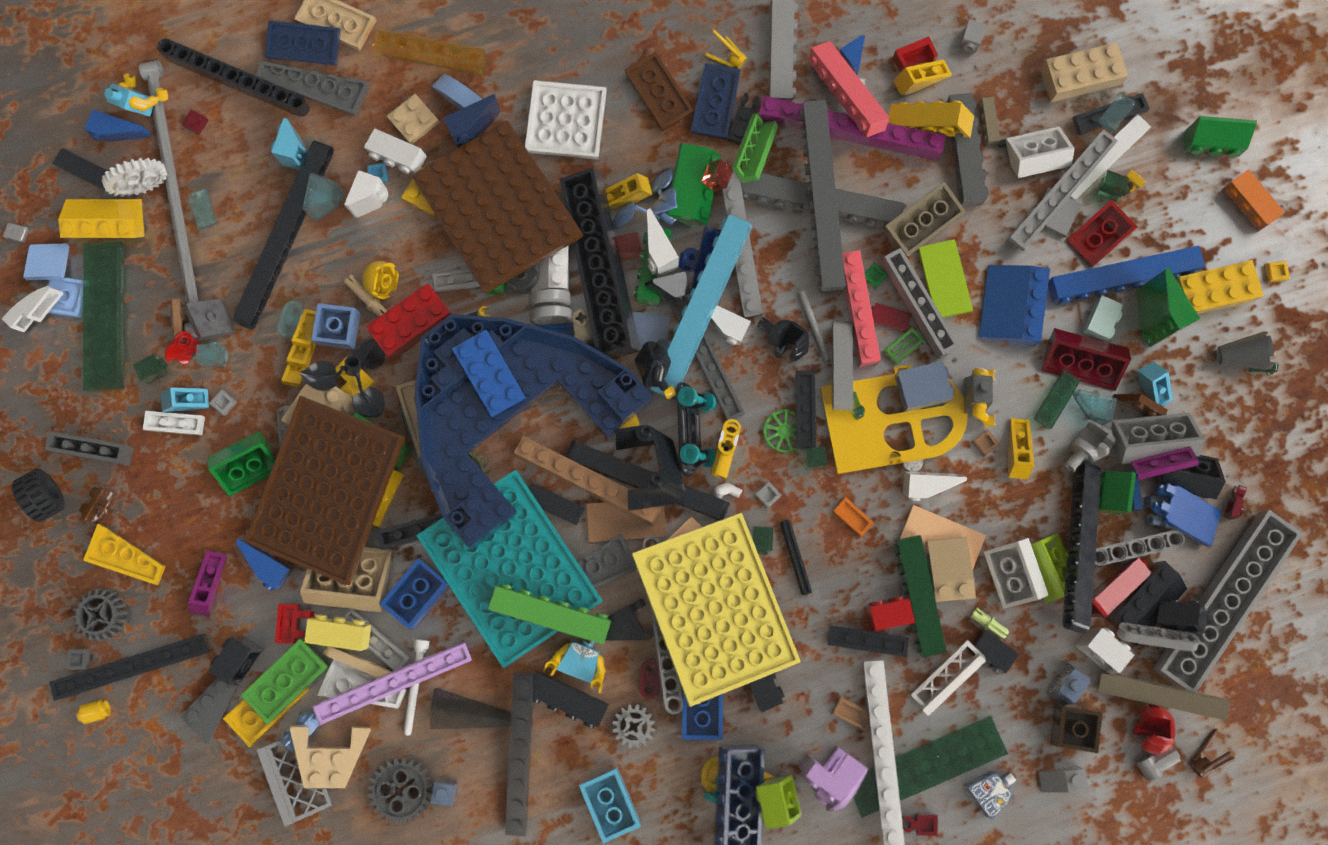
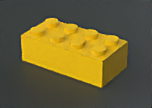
(1222, 287)

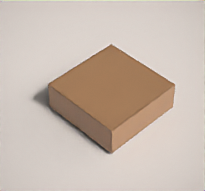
(985, 443)

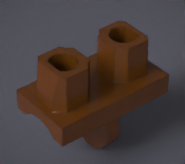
(98, 505)

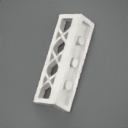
(951, 684)

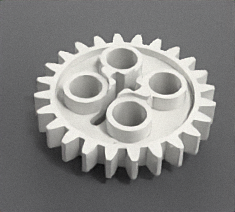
(134, 177)

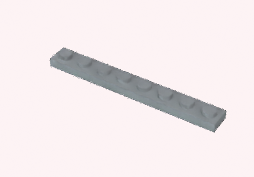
(1063, 190)
(745, 264)

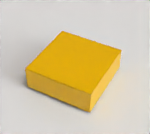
(1277, 271)

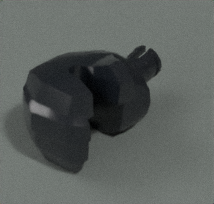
(785, 336)

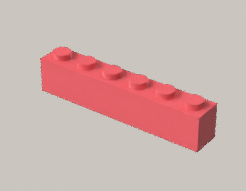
(848, 89)
(860, 310)

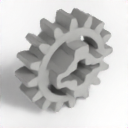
(639, 733)

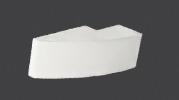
(31, 308)

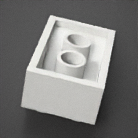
(661, 253)

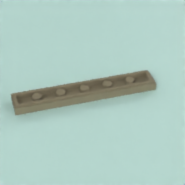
(1164, 695)

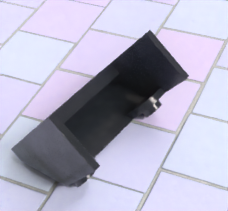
(663, 486)

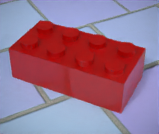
(408, 321)

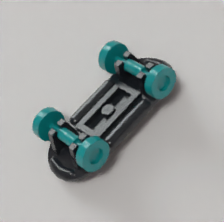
(690, 428)

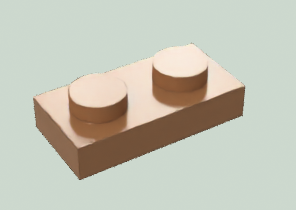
(179, 316)

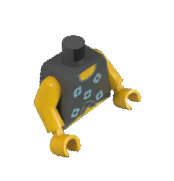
(979, 395)

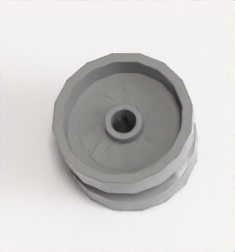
(550, 307)

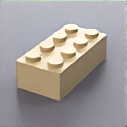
(1084, 72)

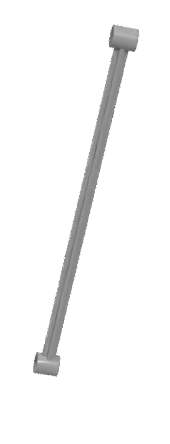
(152, 72)

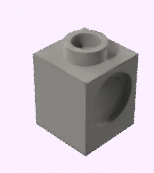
(972, 35)

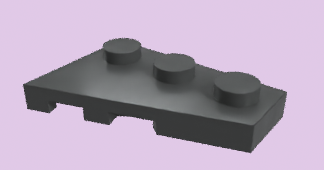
(209, 708)

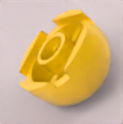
(380, 279)

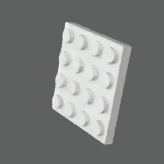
(566, 119)

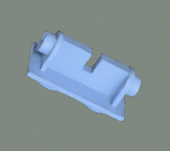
(303, 719)

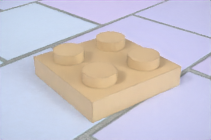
(413, 119)

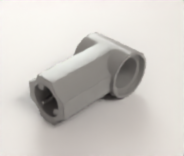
(1154, 765)

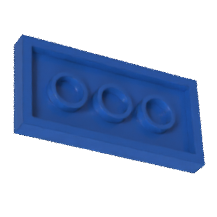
(488, 373)

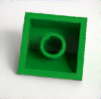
(1116, 492)

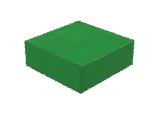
(875, 275)

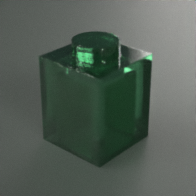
(1113, 186)
(151, 368)
(815, 458)
(762, 539)

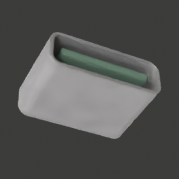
(15, 232)

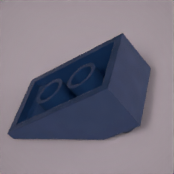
(472, 120)

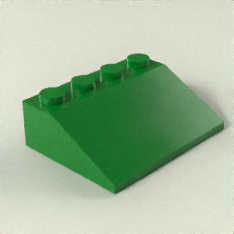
(1163, 308)

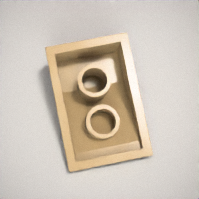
(951, 569)

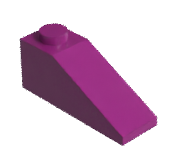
(207, 584)

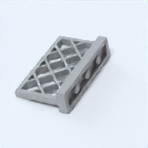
(279, 789)

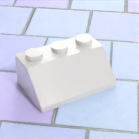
(1039, 152)
(554, 271)

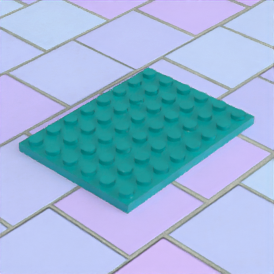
(521, 554)

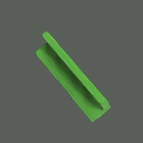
(756, 151)

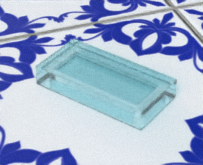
(1116, 112)
(202, 209)

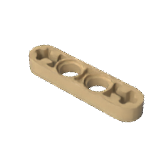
(355, 661)

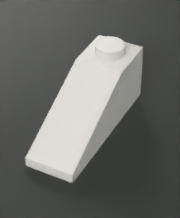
(730, 325)
(927, 484)

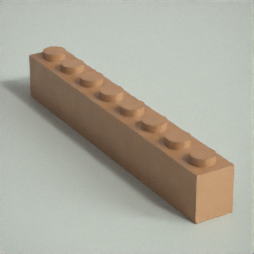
(581, 478)

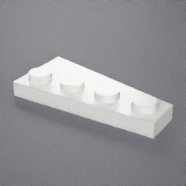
(344, 677)

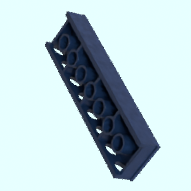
(737, 806)

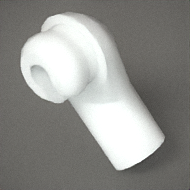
(726, 488)

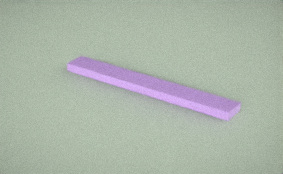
(391, 683)

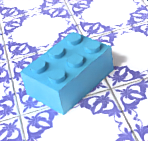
(610, 804)

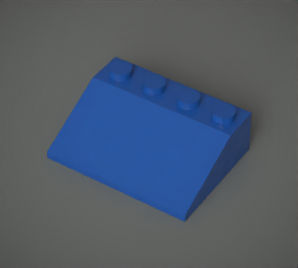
(1014, 304)

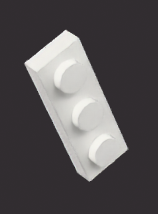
(173, 423)

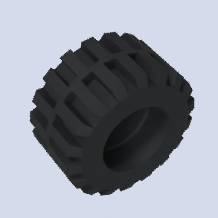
(38, 495)

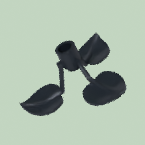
(368, 354)

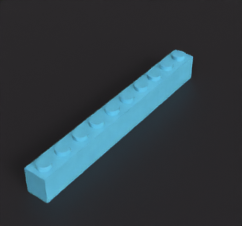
(705, 298)

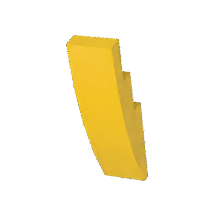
(301, 351)

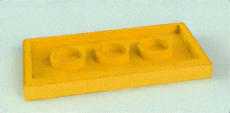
(249, 724)

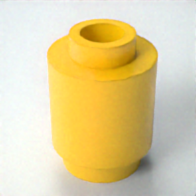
(93, 711)

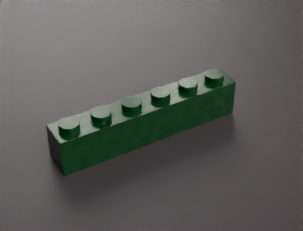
(920, 592)

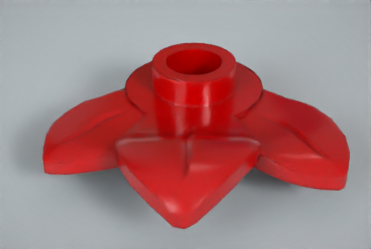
(182, 350)

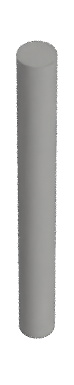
(814, 326)

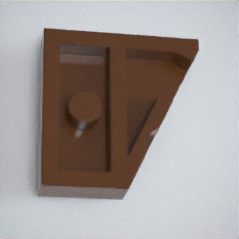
(1141, 404)

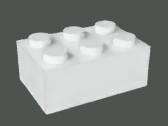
(1016, 573)

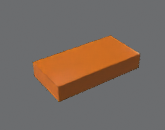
(853, 517)

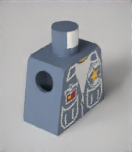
(1069, 684)
(991, 792)

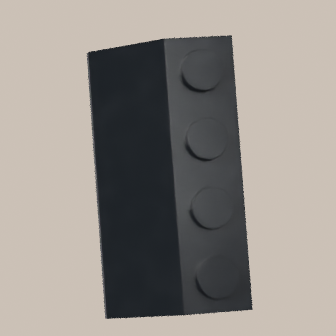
(1143, 603)

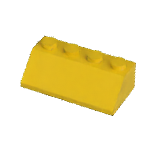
(101, 218)

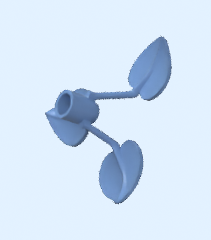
(665, 202)

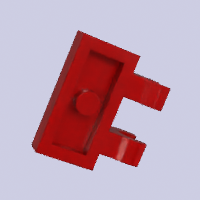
(287, 623)

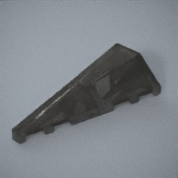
(455, 711)

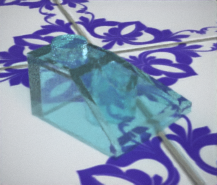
(321, 196)

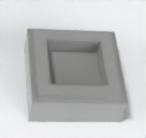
(223, 402)
(768, 494)

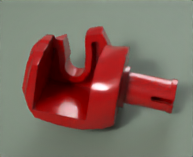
(1159, 727)

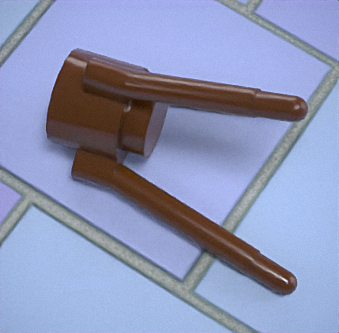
(1203, 766)

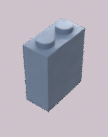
(924, 386)

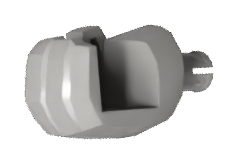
(1090, 445)

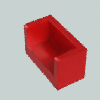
(915, 54)

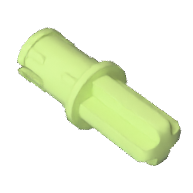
(989, 623)

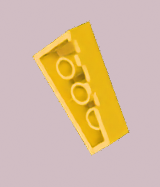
(933, 117)

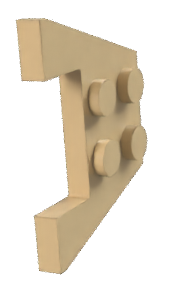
(327, 765)

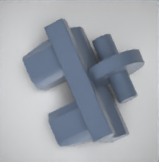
(1155, 519)

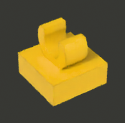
(1136, 179)

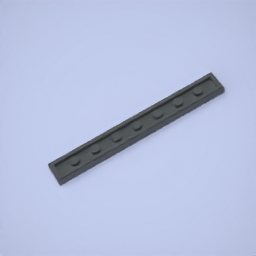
(713, 370)

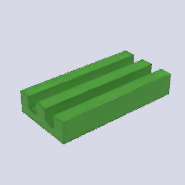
(891, 356)

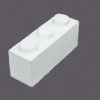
(395, 152)

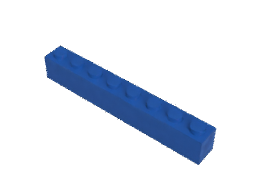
(1123, 275)

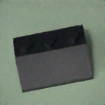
(1201, 480)

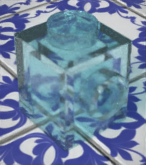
(211, 355)

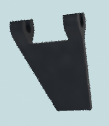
(625, 624)

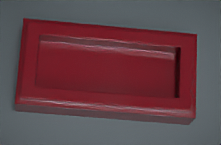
(891, 317)

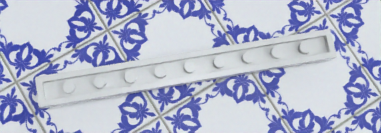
(883, 753)

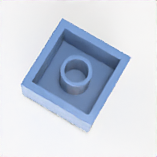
(336, 326)

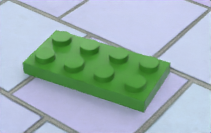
(284, 681)

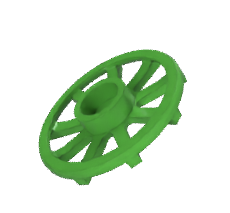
(783, 430)

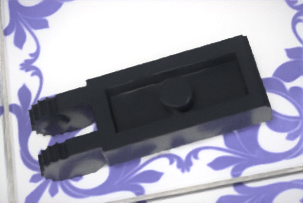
(742, 119)

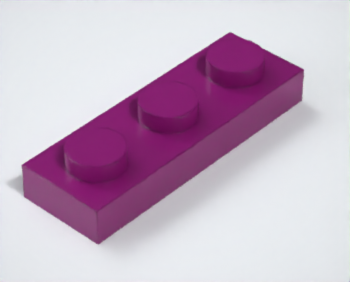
(1164, 463)

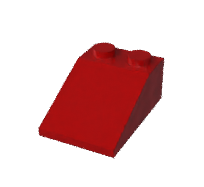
(1102, 233)

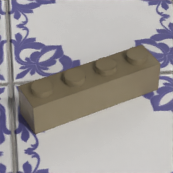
(989, 120)

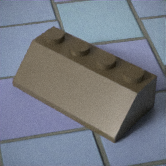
(924, 219)

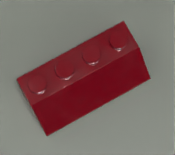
(1086, 359)

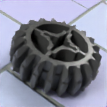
(85, 609)

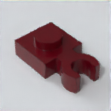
(1235, 505)
(924, 824)

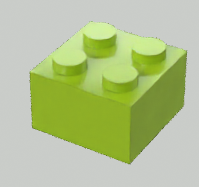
(778, 802)

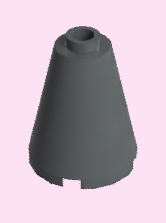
(1247, 352)

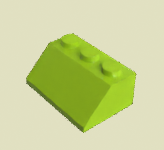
(1052, 564)

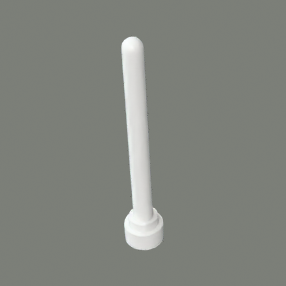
(420, 648)

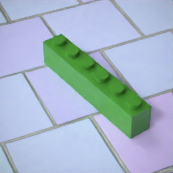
(550, 614)

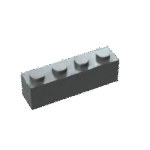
(89, 448)

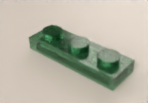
(1056, 400)

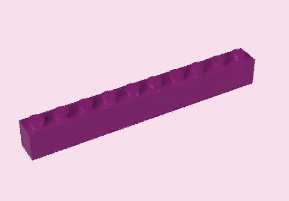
(842, 127)

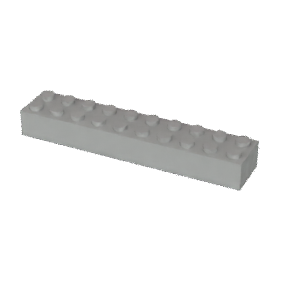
(1231, 598)

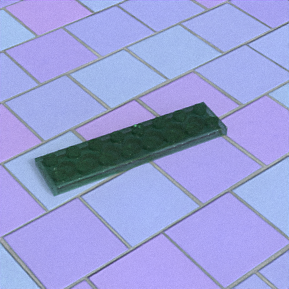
(103, 316)
(936, 762)

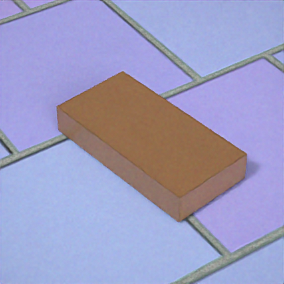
(851, 714)

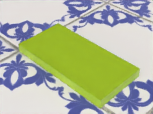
(945, 278)

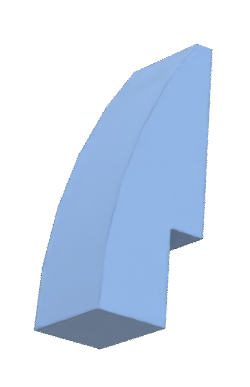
(455, 92)

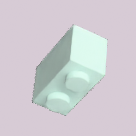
(1103, 318)

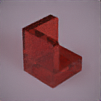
(717, 175)
(629, 245)

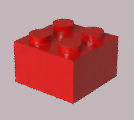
(889, 615)

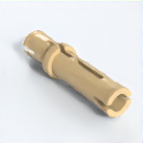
(373, 304)

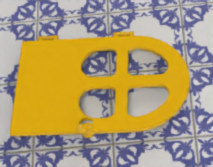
(862, 443)

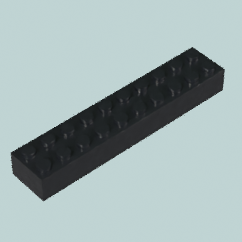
(600, 265)

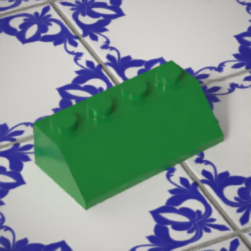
(692, 195)

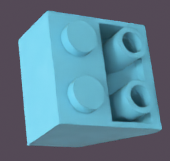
(288, 146)

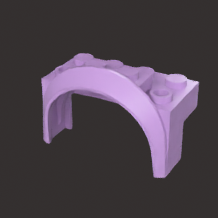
(836, 780)

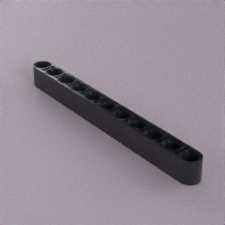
(281, 239)

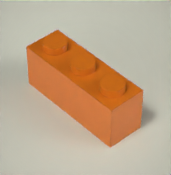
(1253, 200)

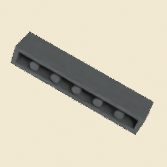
(969, 159)

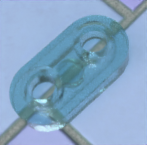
(288, 319)

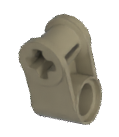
(582, 330)

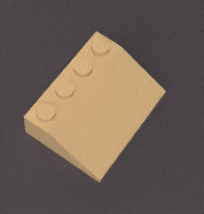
(366, 588)

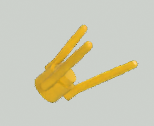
(736, 58)

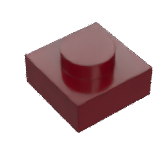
(194, 122)

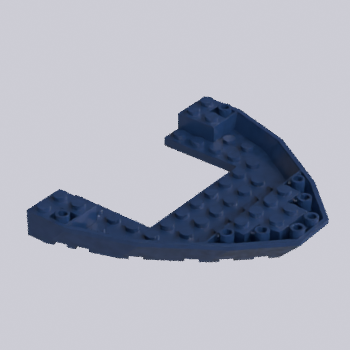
(456, 421)

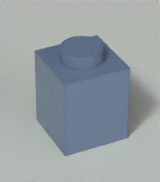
(444, 792)

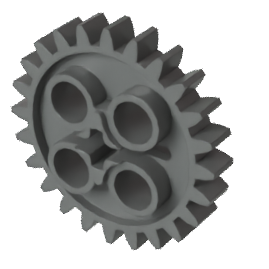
(411, 804)

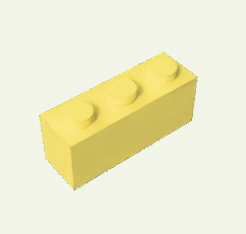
(337, 632)

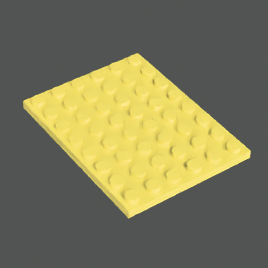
(715, 609)

